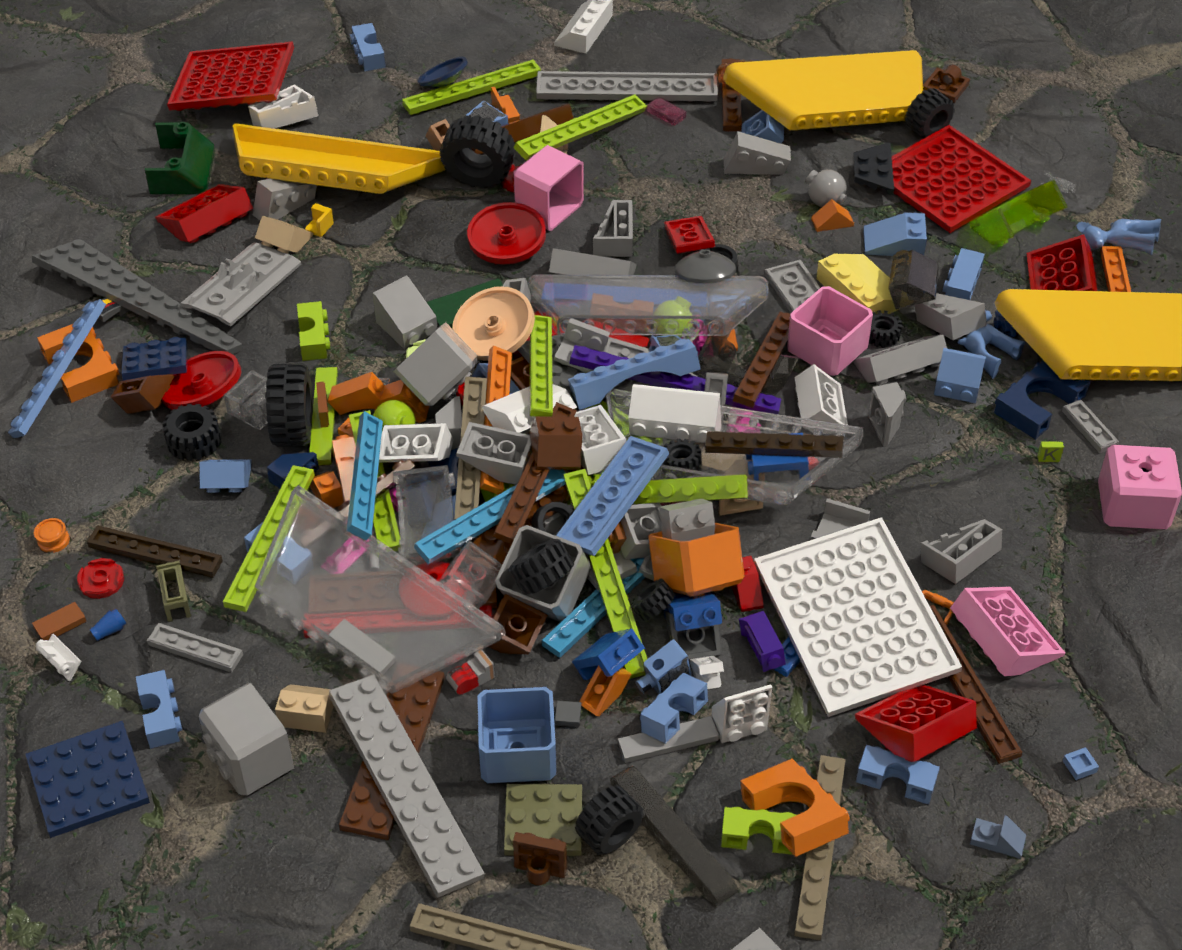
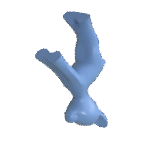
(1125, 233)
(978, 339)

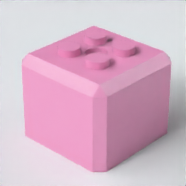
(550, 185)
(829, 330)
(1135, 496)

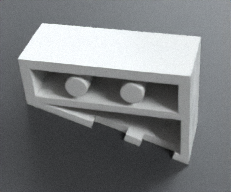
(290, 107)

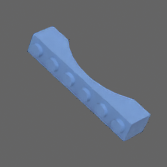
(593, 386)

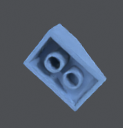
(896, 234)

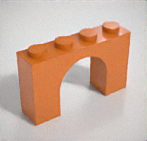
(90, 378)
(791, 783)

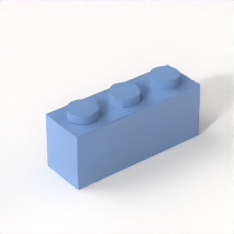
(964, 274)

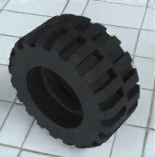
(480, 135)
(289, 404)

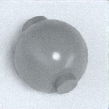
(826, 186)

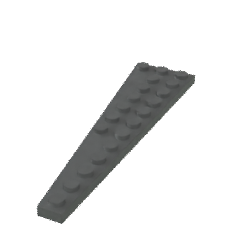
(121, 286)

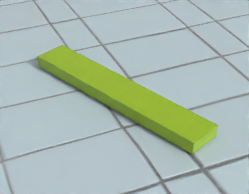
(322, 437)

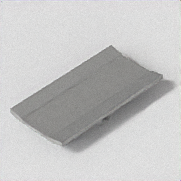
(242, 283)

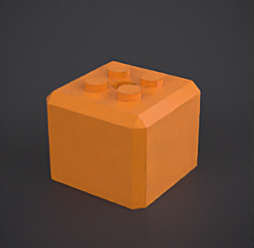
(698, 564)

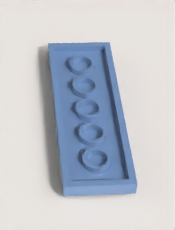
(613, 494)

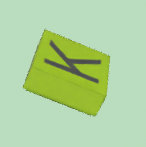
(1050, 451)

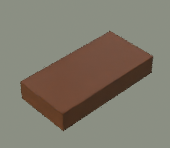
(322, 404)
(59, 621)

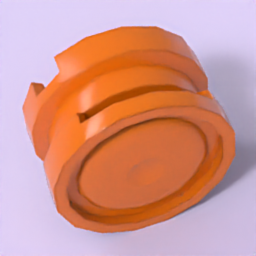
(51, 535)

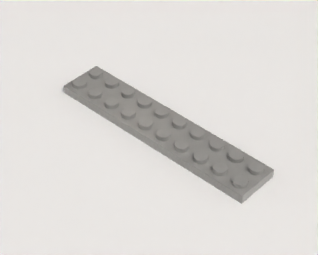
(621, 85)
(406, 786)

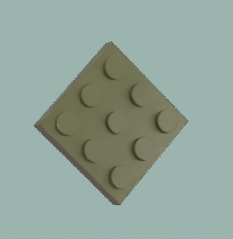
(545, 812)

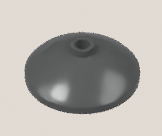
(705, 267)

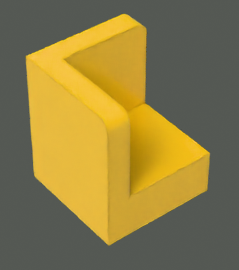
(321, 221)

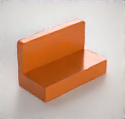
(505, 105)

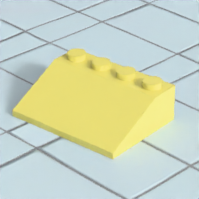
(857, 279)

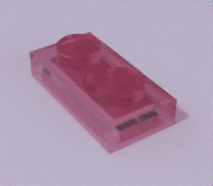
(666, 111)

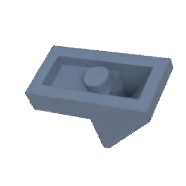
(999, 838)

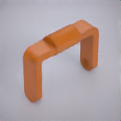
(940, 600)

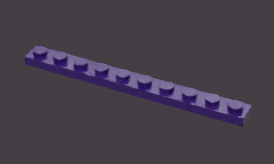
(592, 359)

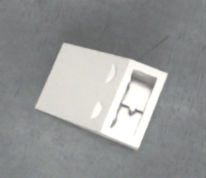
(742, 714)

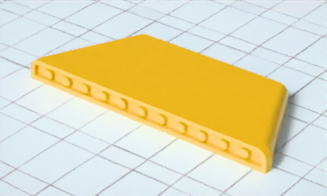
(831, 88)
(331, 159)
(1100, 332)

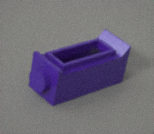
(763, 640)

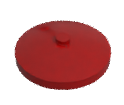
(506, 233)
(206, 380)

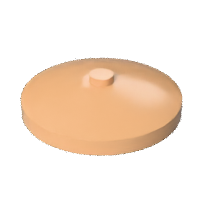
(495, 318)

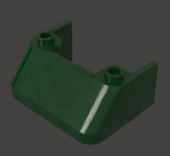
(183, 174)

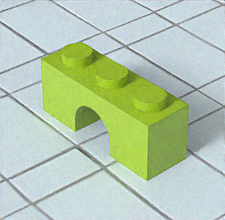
(313, 331)
(742, 823)

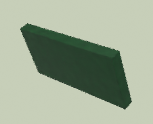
(447, 306)

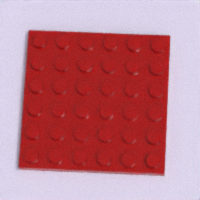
(231, 76)
(953, 178)

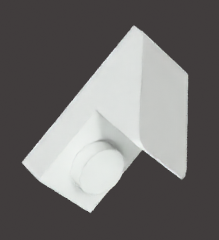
(707, 670)

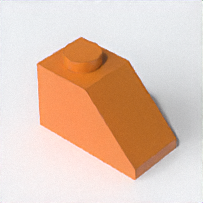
(327, 489)
(604, 690)

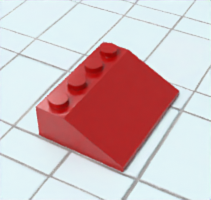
(206, 212)
(1063, 266)
(919, 721)

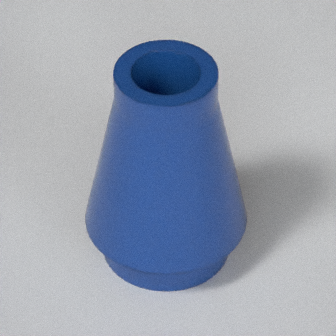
(108, 624)

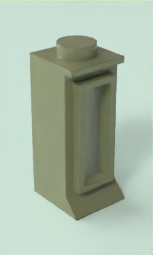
(169, 572)

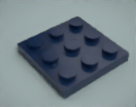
(154, 358)

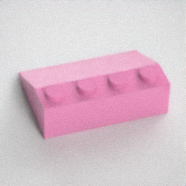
(1005, 629)

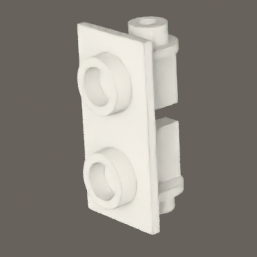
(59, 656)

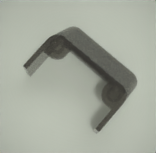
(718, 355)

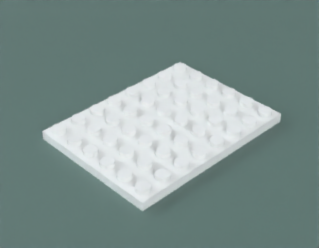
(856, 616)

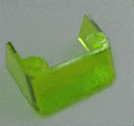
(1018, 213)

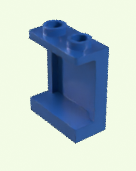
(773, 463)
(694, 611)
(609, 652)

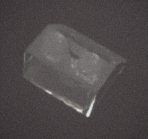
(472, 575)

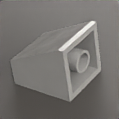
(404, 312)

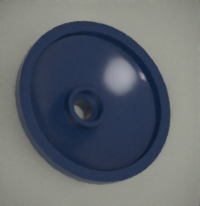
(443, 73)

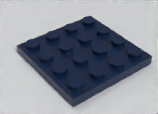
(86, 779)

